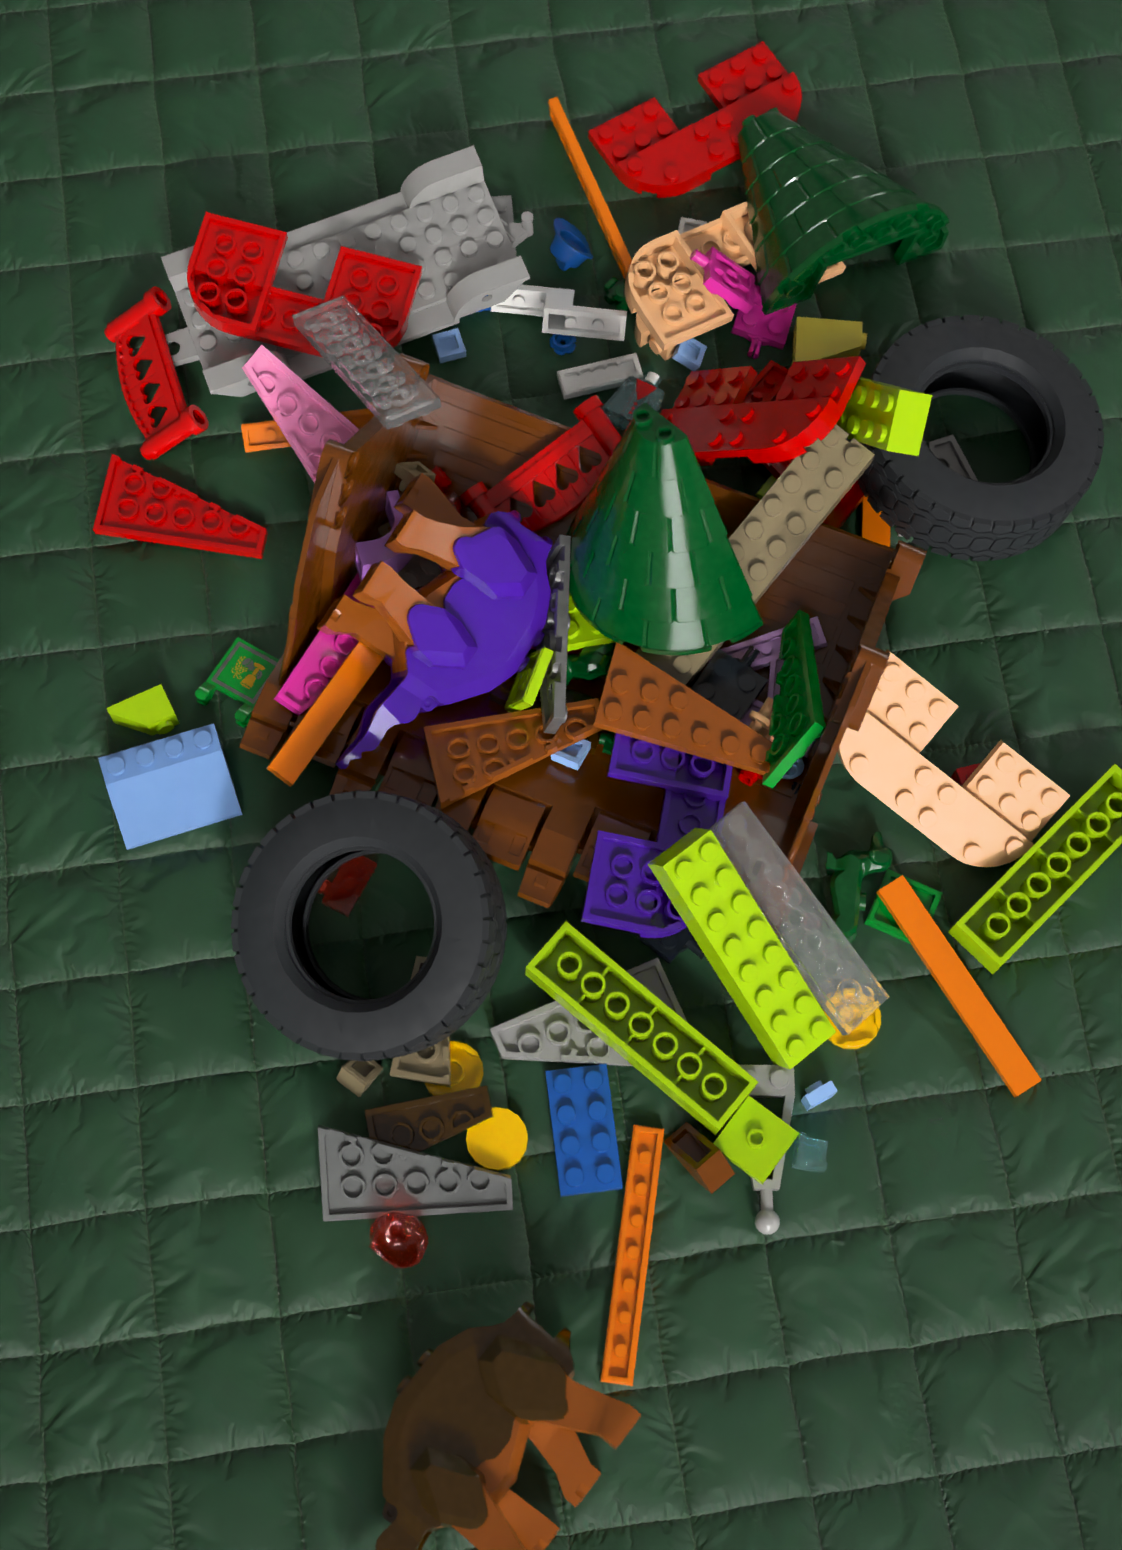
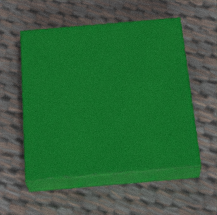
(880, 917)

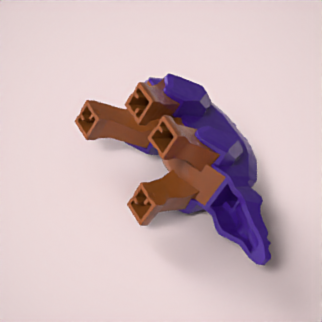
(461, 627)

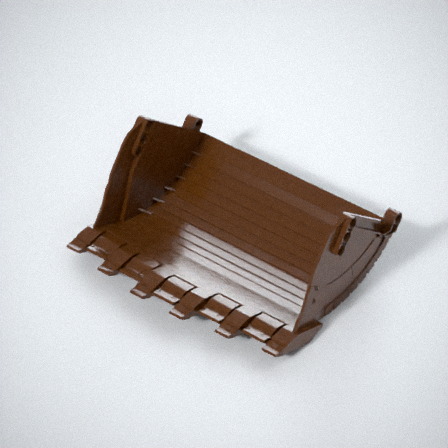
(547, 804)

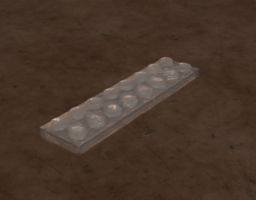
(367, 362)
(801, 923)

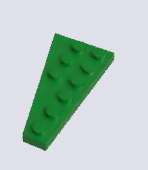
(798, 709)

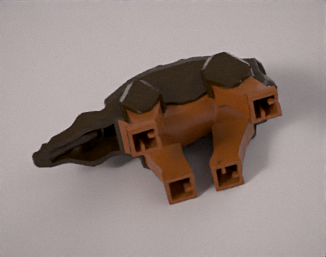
(465, 1429)

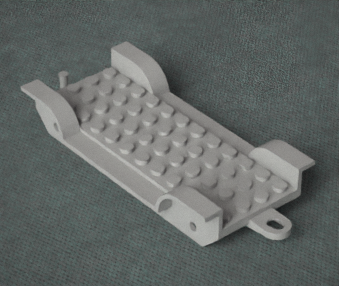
(436, 222)

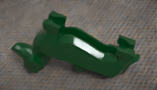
(590, 662)
(847, 878)

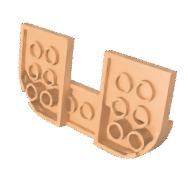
(669, 286)
(977, 823)

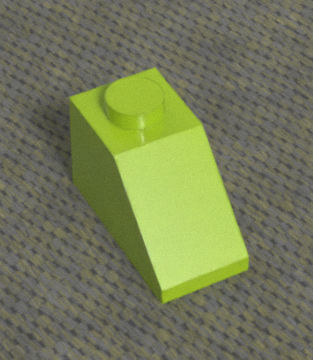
(145, 712)

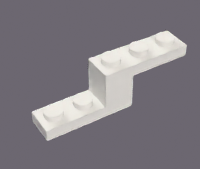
(561, 316)

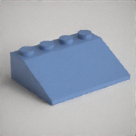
(170, 786)

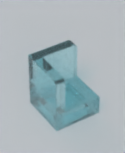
(809, 1154)

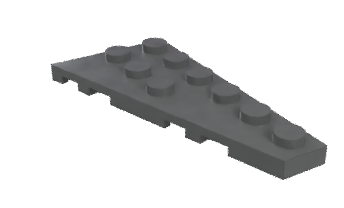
(375, 1178)

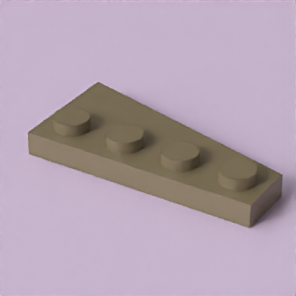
(427, 1065)

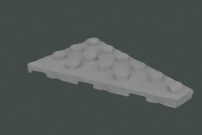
(558, 1036)

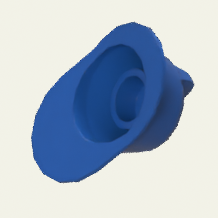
(569, 245)

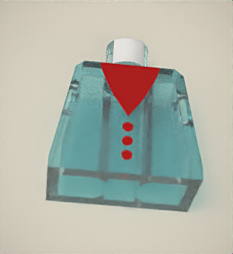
(631, 395)

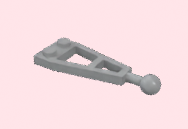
(772, 1083)

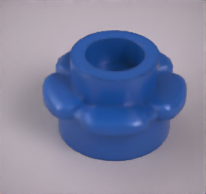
(555, 343)

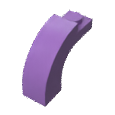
(374, 550)

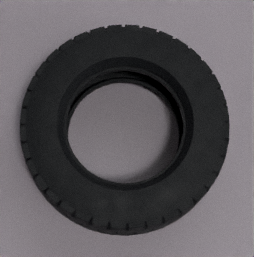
(1035, 391)
(276, 908)

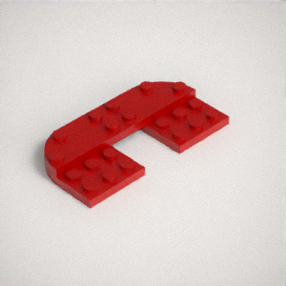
(658, 158)
(234, 278)
(766, 432)

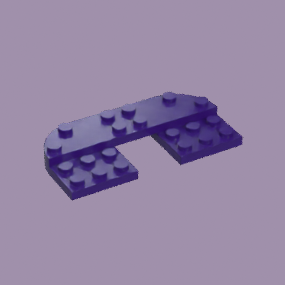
(620, 883)

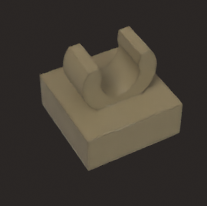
(410, 470)

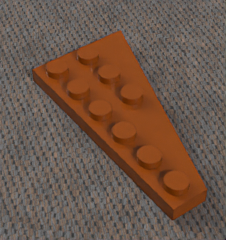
(662, 711)
(489, 748)

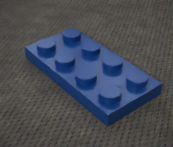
(583, 1130)

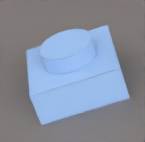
(449, 345)
(690, 353)
(573, 755)
(818, 1093)

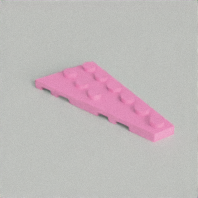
(297, 409)

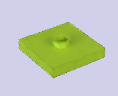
(529, 681)
(755, 1139)

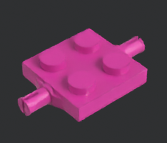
(728, 279)
(763, 329)

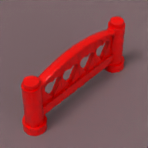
(179, 420)
(592, 432)

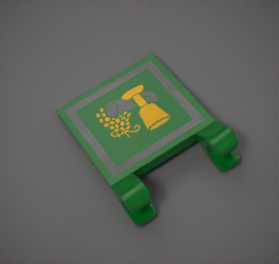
(240, 676)

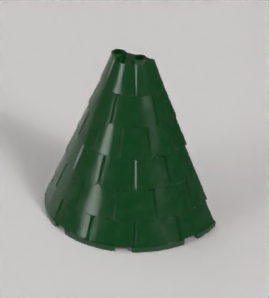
(822, 208)
(654, 550)

